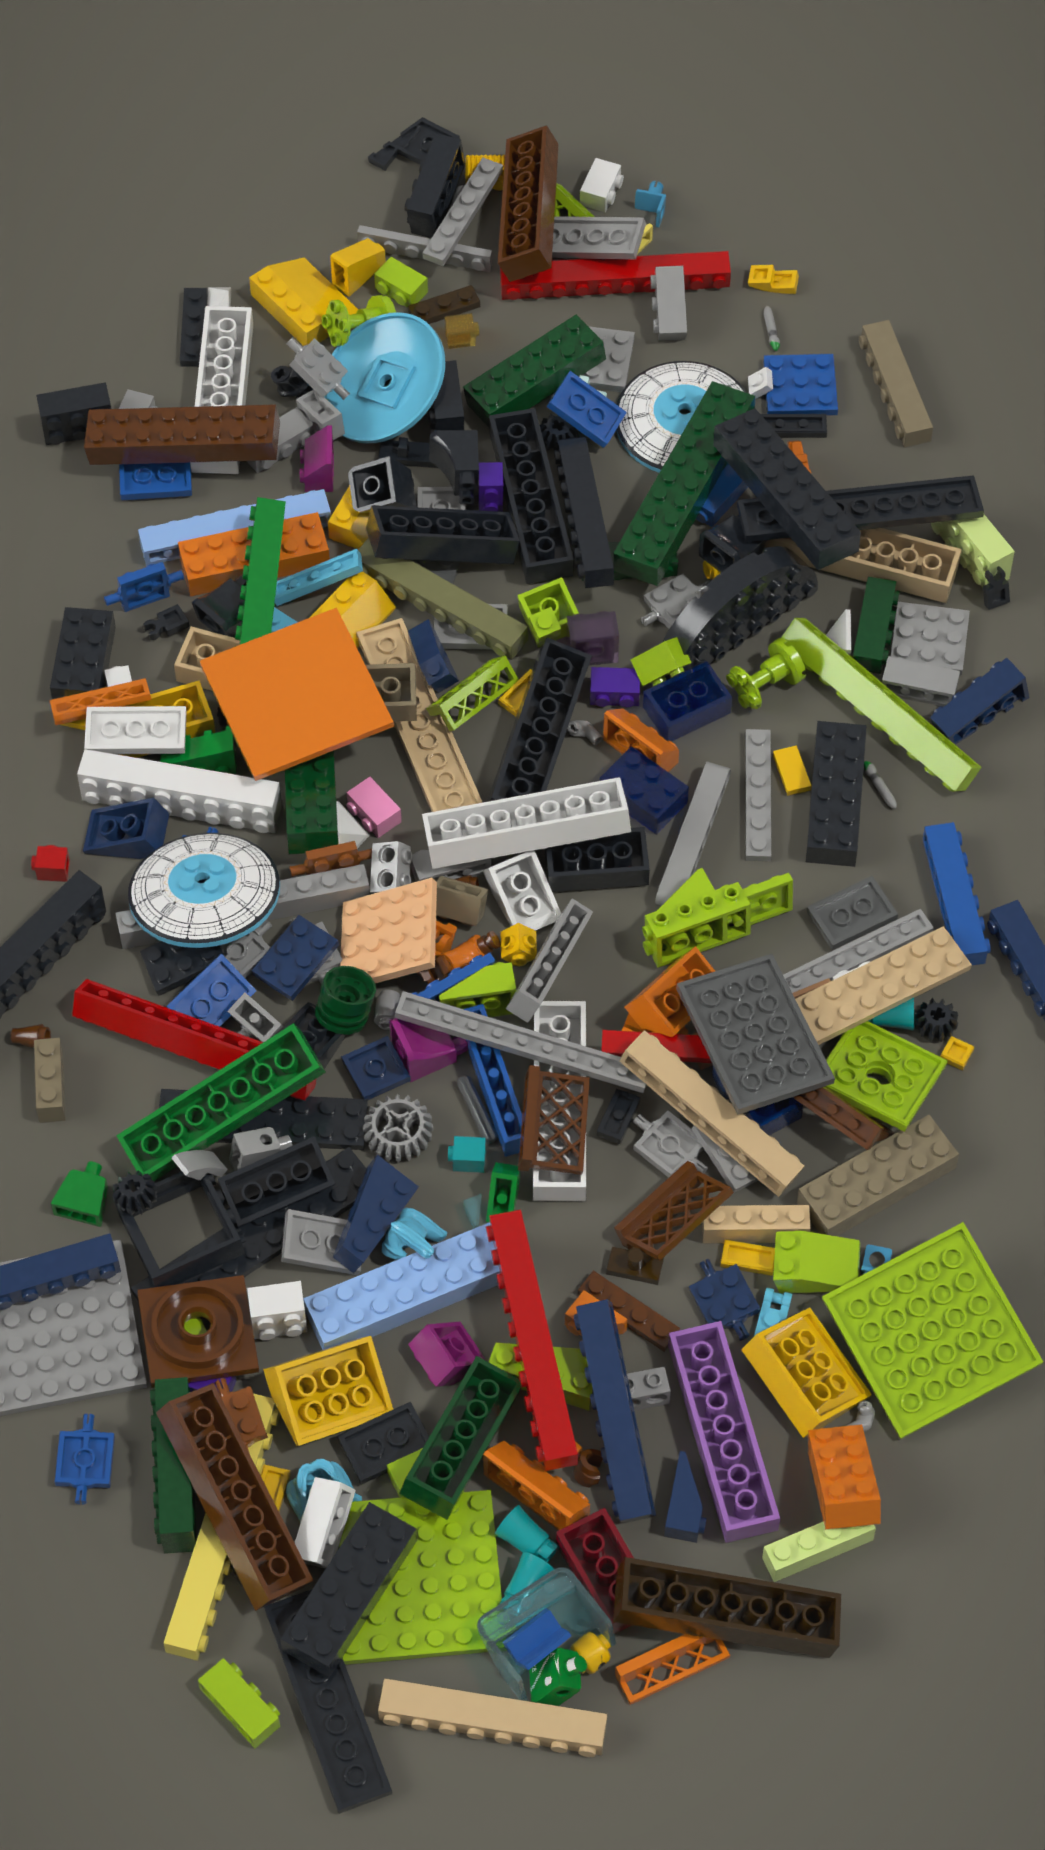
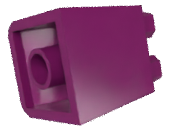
(424, 1048)

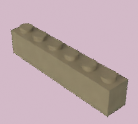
(896, 383)

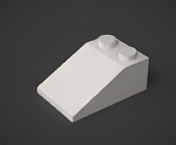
(523, 891)

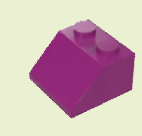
(318, 461)
(445, 1352)

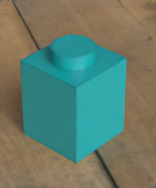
(468, 1154)

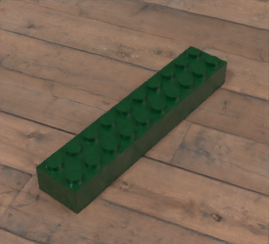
(679, 488)

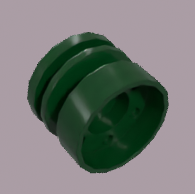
(345, 1000)

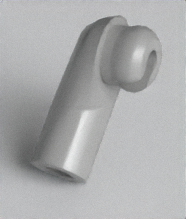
(584, 729)
(864, 1415)

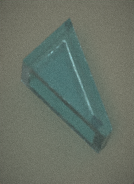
(473, 1209)

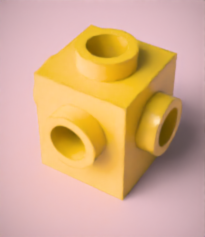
(518, 944)

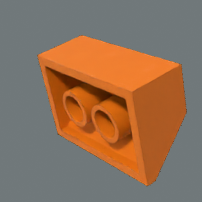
(626, 730)

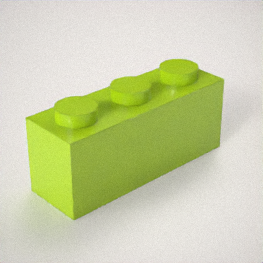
(240, 1702)

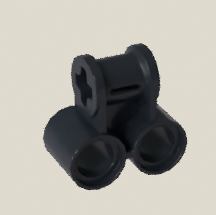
(289, 382)

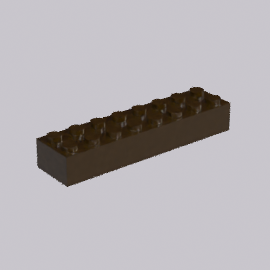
(727, 1607)

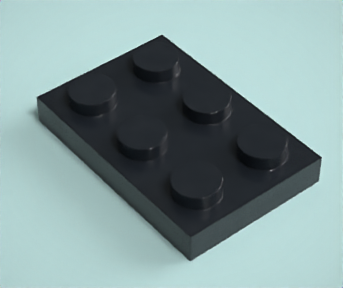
(176, 965)
(383, 1441)

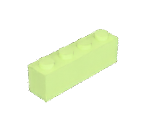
(812, 1547)

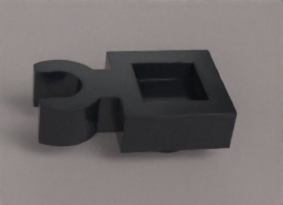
(997, 591)
(169, 621)

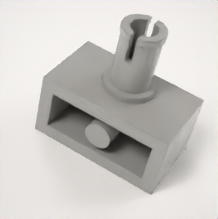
(254, 1019)

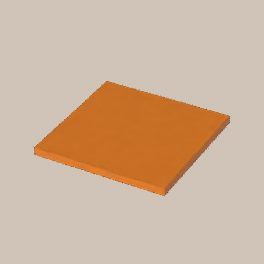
(296, 694)

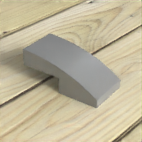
(198, 1163)

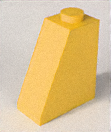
(356, 265)

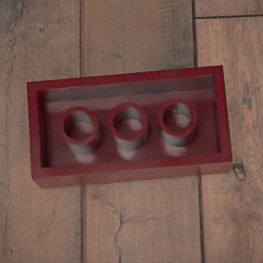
(593, 1555)

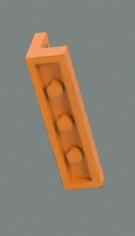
(75, 706)
(661, 1657)

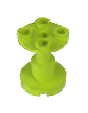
(339, 322)
(783, 664)

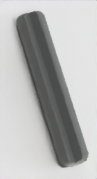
(477, 1109)

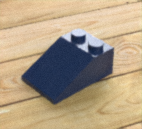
(127, 829)

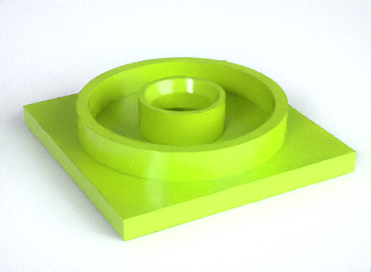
(877, 1051)

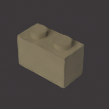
(460, 901)

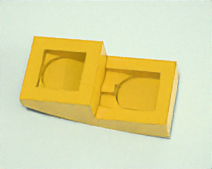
(767, 279)

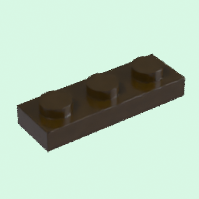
(447, 304)

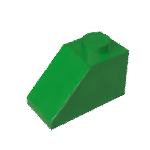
(503, 1189)

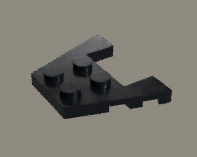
(410, 144)

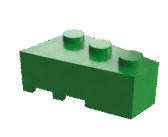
(207, 752)

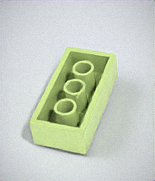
(980, 544)

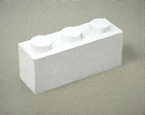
(323, 1521)

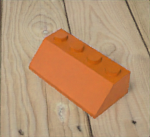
(659, 1004)
(534, 1486)

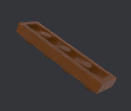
(639, 1316)

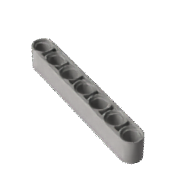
(694, 830)

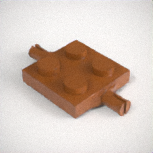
(331, 858)
(243, 1412)

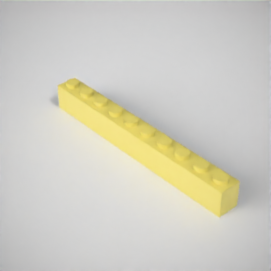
(208, 1567)

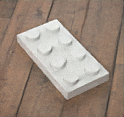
(136, 729)

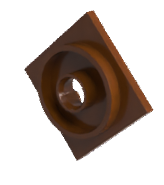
(220, 1352)

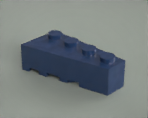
(981, 701)
(377, 1205)

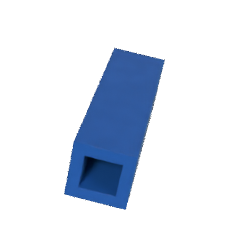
(722, 497)

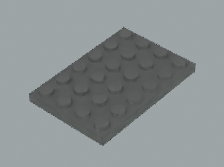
(755, 1034)

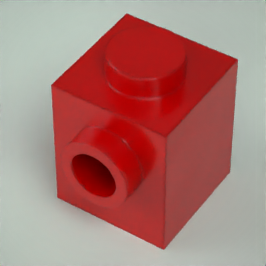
(51, 863)

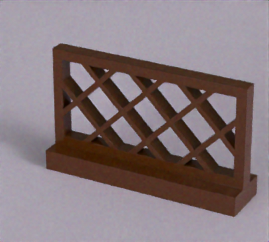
(844, 1117)
(531, 1121)
(665, 1202)

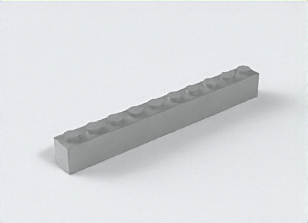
(296, 897)

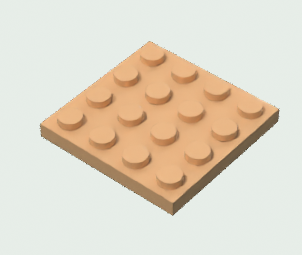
(391, 931)

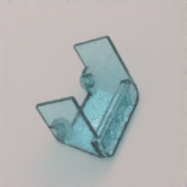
(559, 1593)

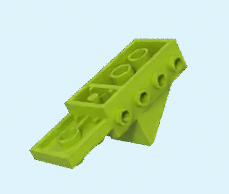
(702, 915)

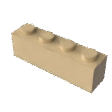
(754, 1223)

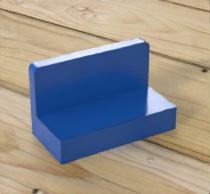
(536, 1639)

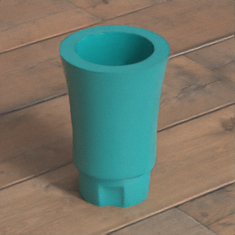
(897, 1017)
(526, 1535)
(527, 1572)

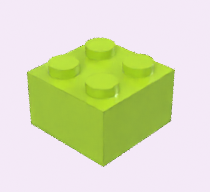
(548, 595)

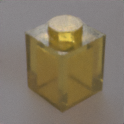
(461, 331)

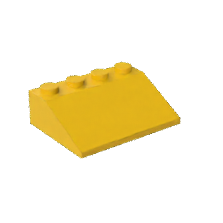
(297, 297)
(805, 1371)
(329, 1390)

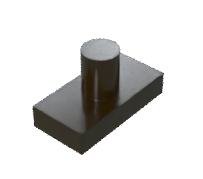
(634, 1265)

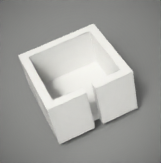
(277, 1310)

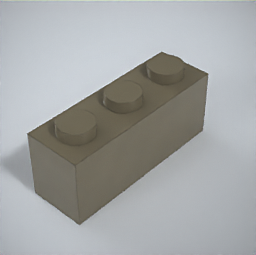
(49, 1080)

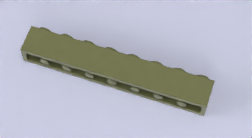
(446, 602)

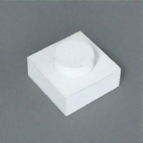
(760, 382)

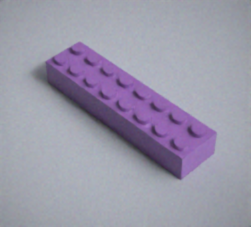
(723, 1432)

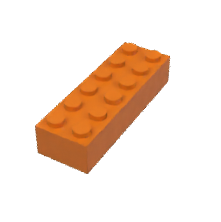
(220, 556)

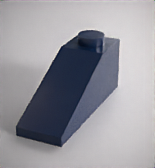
(432, 657)
(685, 1507)

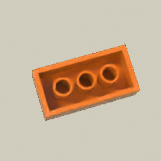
(844, 1477)

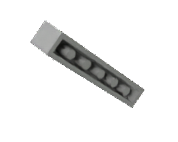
(549, 960)

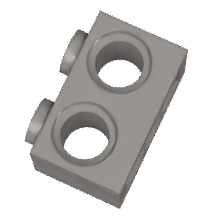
(321, 413)
(385, 869)
(649, 1388)

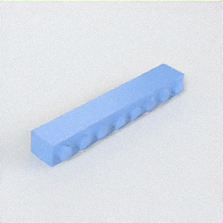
(161, 541)

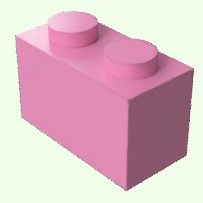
(373, 807)

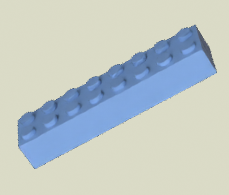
(403, 1290)

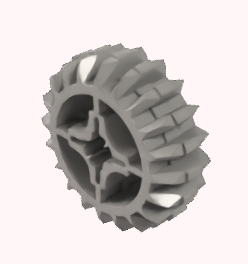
(398, 1115)

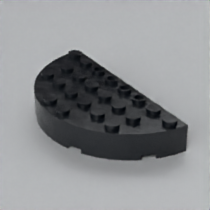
(741, 603)

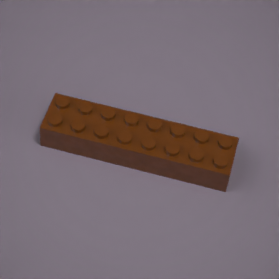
(528, 203)
(182, 434)
(234, 1496)

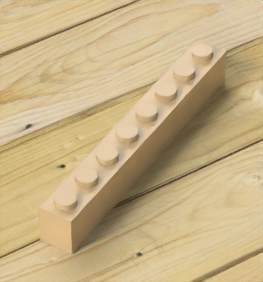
(711, 1113)
(492, 1717)

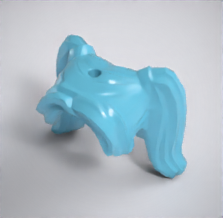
(411, 1232)
(298, 1488)

